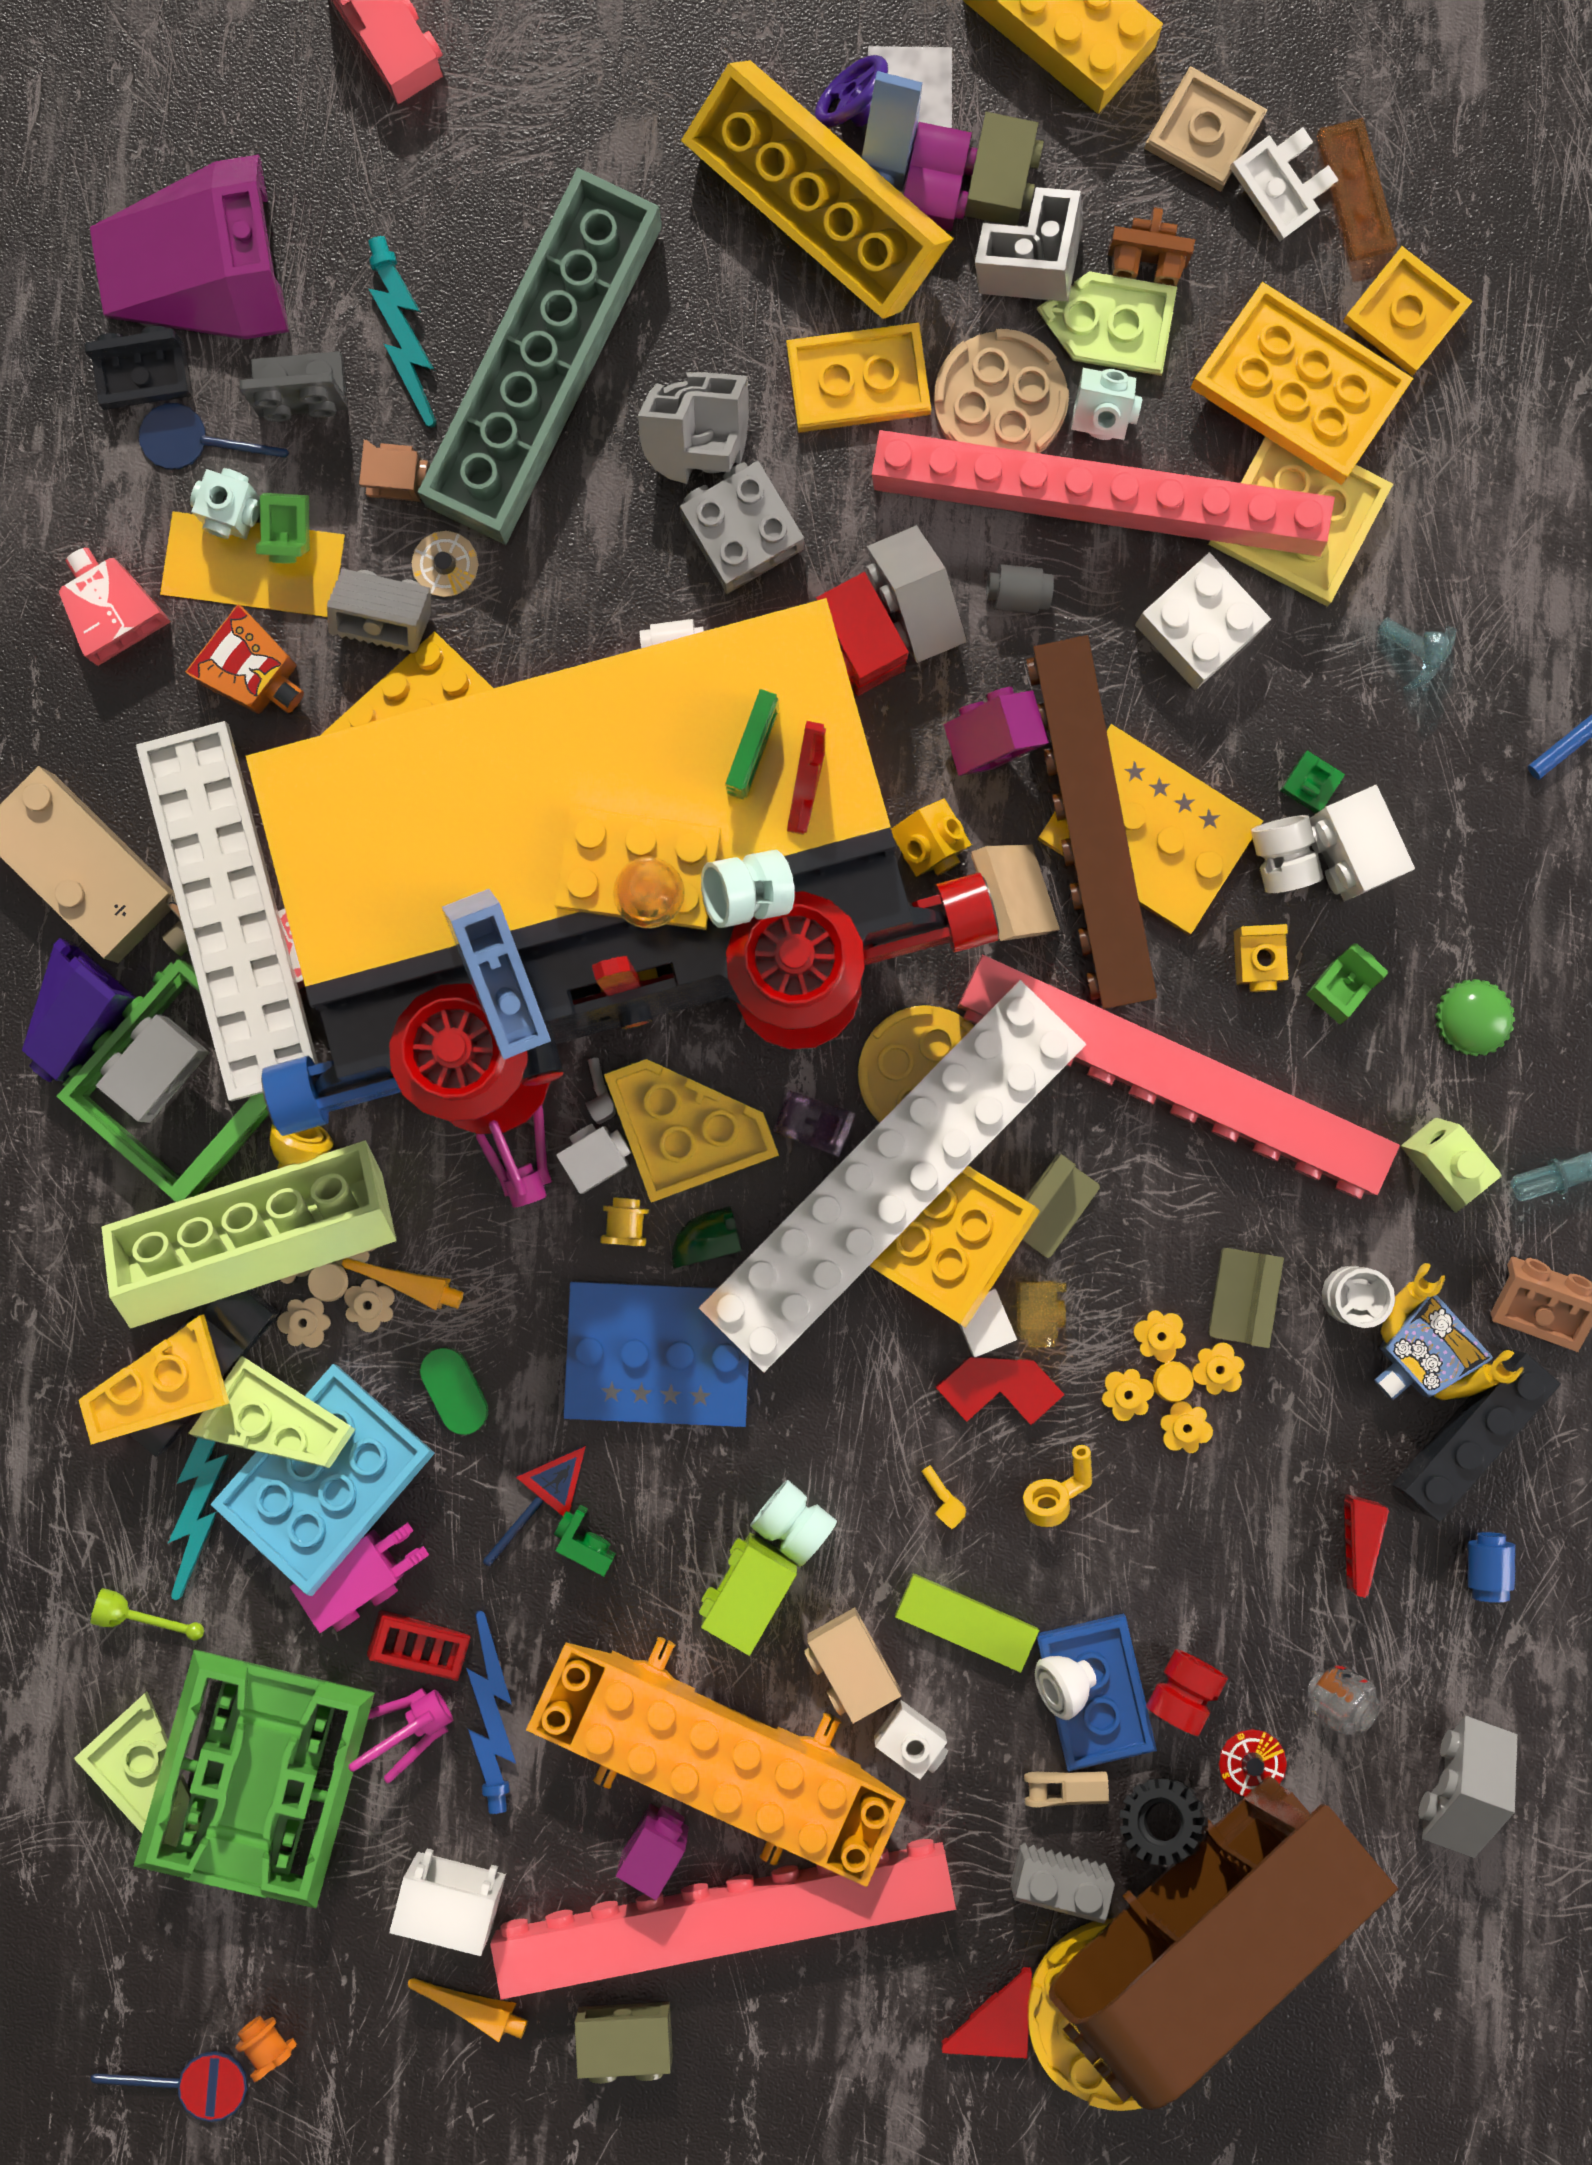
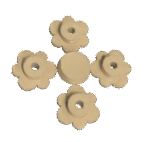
(327, 1285)

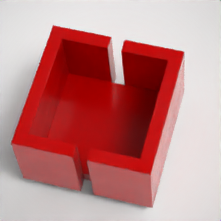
(865, 634)

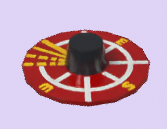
(1250, 1759)

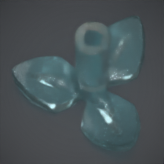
(1432, 648)

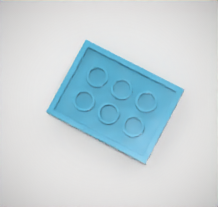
(313, 1514)

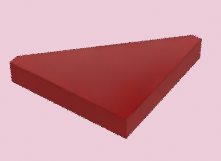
(807, 777)
(998, 2025)

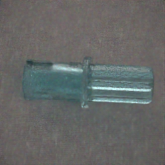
(1554, 1177)

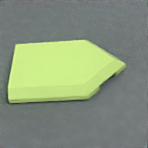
(1114, 322)

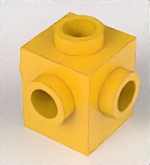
(931, 839)

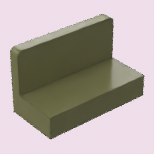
(1061, 1197)
(1245, 1297)

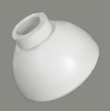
(1064, 1684)

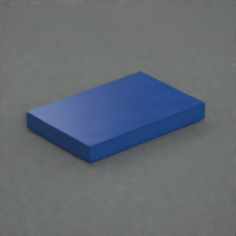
(1116, 1714)

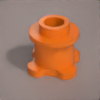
(263, 2046)

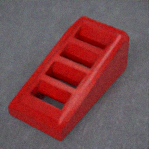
(1363, 1537)
(395, 1657)

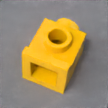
(1247, 944)

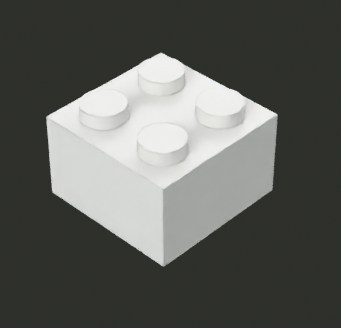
(1202, 621)
(1359, 844)

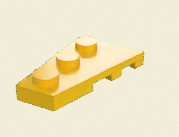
(161, 1386)

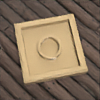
(1205, 128)

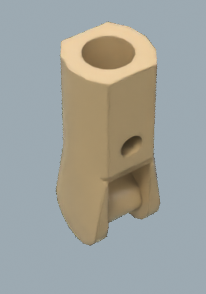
(1075, 1788)

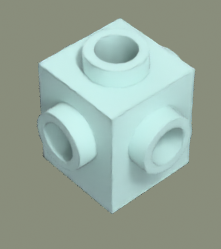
(1105, 404)
(235, 514)

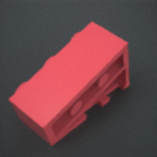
(393, 43)

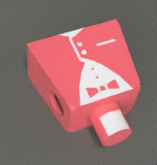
(107, 607)

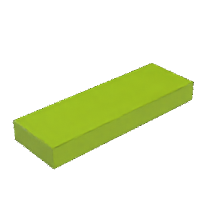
(967, 1622)

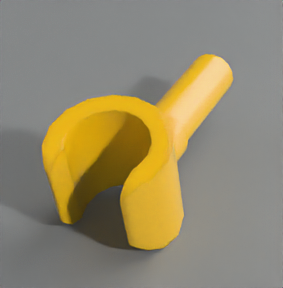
(952, 1509)

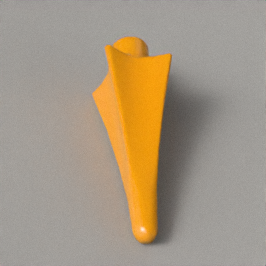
(426, 1289)
(487, 2014)

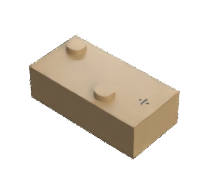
(80, 866)

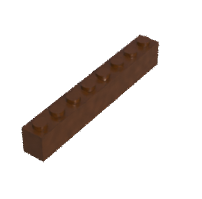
(1094, 822)

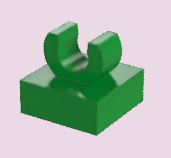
(1312, 782)

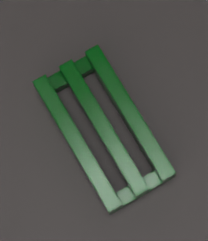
(752, 744)

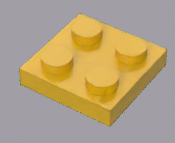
(1407, 311)

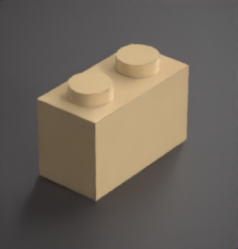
(852, 1665)

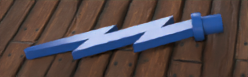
(498, 1742)

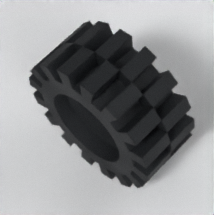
(1135, 1822)

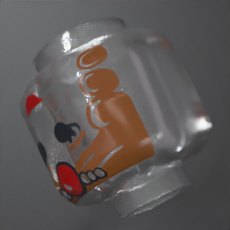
(1343, 1700)

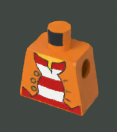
(246, 665)

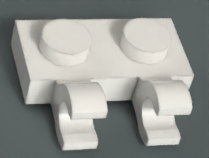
(1275, 186)

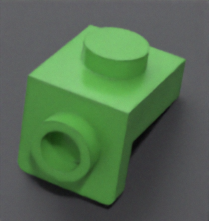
(284, 527)
(1347, 982)

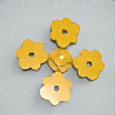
(1173, 1381)

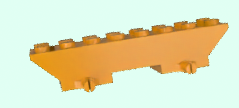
(717, 1759)

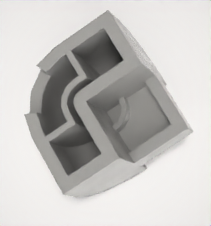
(695, 424)

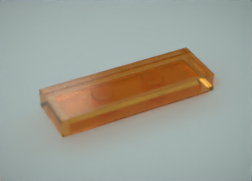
(1358, 190)

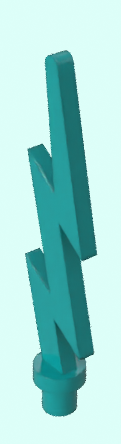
(389, 304)
(190, 1520)

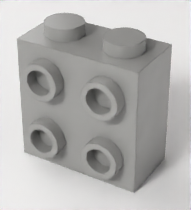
(741, 525)

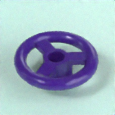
(853, 93)

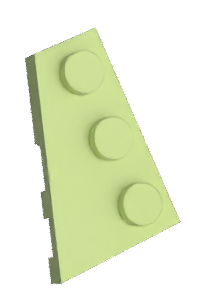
(273, 1419)

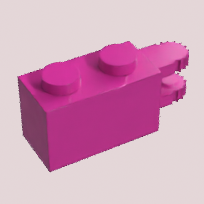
(362, 1576)

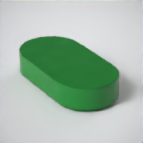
(454, 1390)

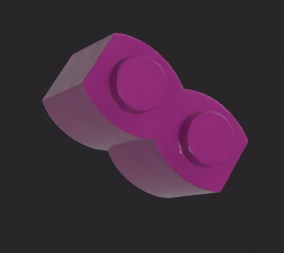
(937, 171)

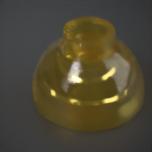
(648, 892)

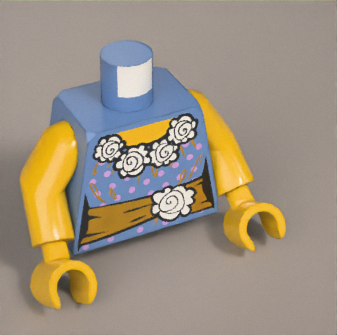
(1435, 1348)

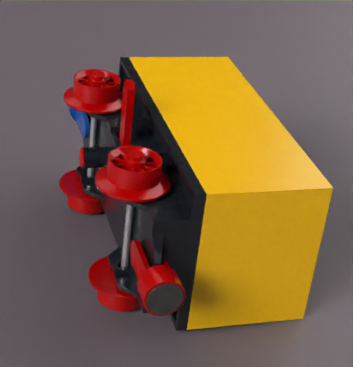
(477, 797)

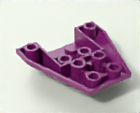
(194, 256)

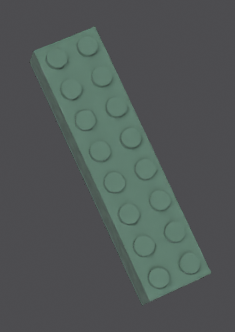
(541, 356)

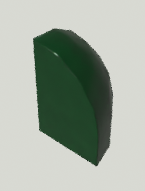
(706, 1238)

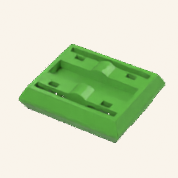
(253, 1779)

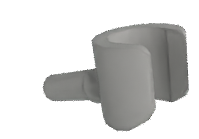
(602, 1107)

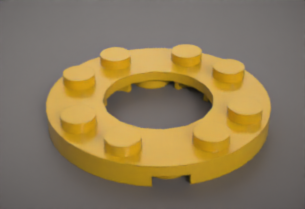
(1053, 2047)

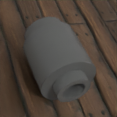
(1020, 589)

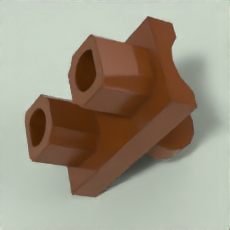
(1150, 243)

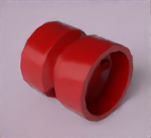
(1187, 1692)

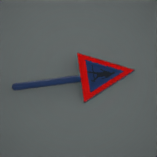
(551, 1483)

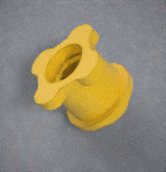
(624, 1222)

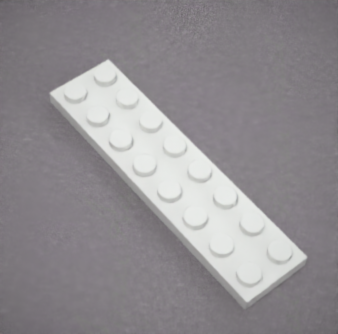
(225, 904)

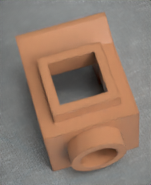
(392, 471)

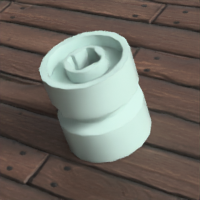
(747, 888)
(791, 1521)

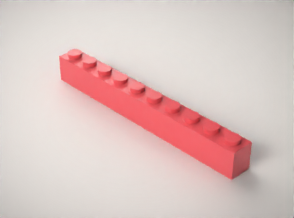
(1102, 493)
(1200, 1087)
(717, 1920)

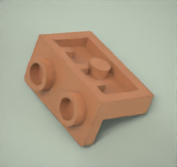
(1545, 1303)

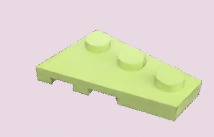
(128, 1763)

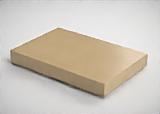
(1016, 890)

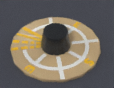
(445, 563)

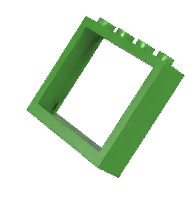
(84, 1078)

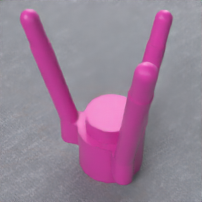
(520, 1182)
(427, 1715)

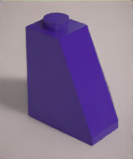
(72, 1012)

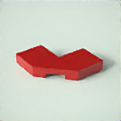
(982, 1378)

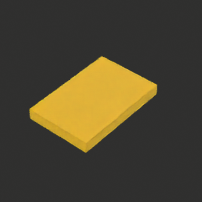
(858, 377)

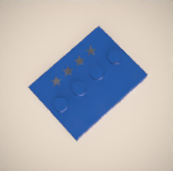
(650, 1357)

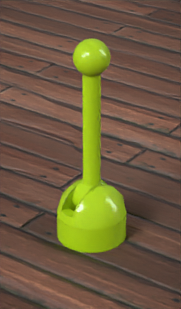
(113, 1609)

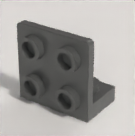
(297, 386)

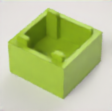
(747, 1593)

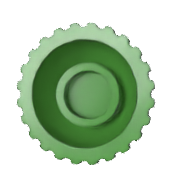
(1475, 1017)

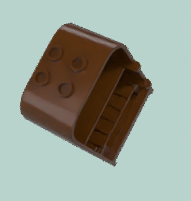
(1216, 1944)

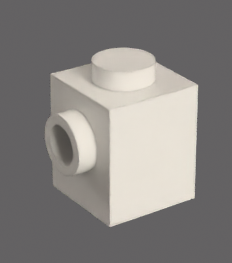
(594, 1157)
(911, 1740)

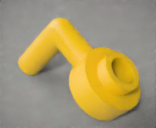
(1056, 1494)

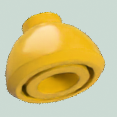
(300, 1145)

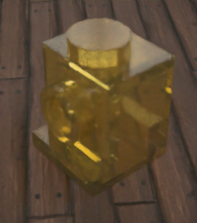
(1040, 1311)

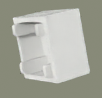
(448, 1903)

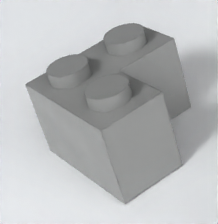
(1035, 258)
(917, 591)
(1474, 1789)

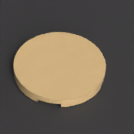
(1001, 392)

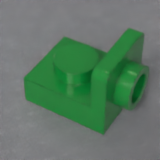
(586, 1550)

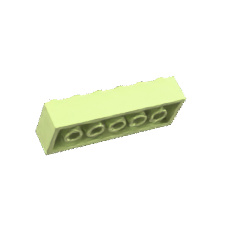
(246, 1234)

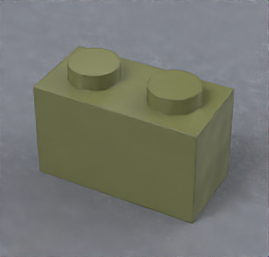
(1002, 168)
(623, 2041)

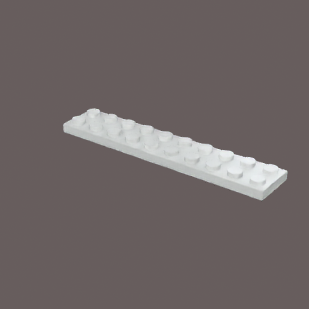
(892, 1176)

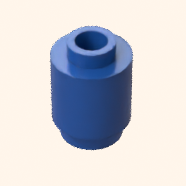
(1491, 1567)

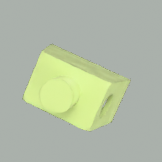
(1452, 1163)

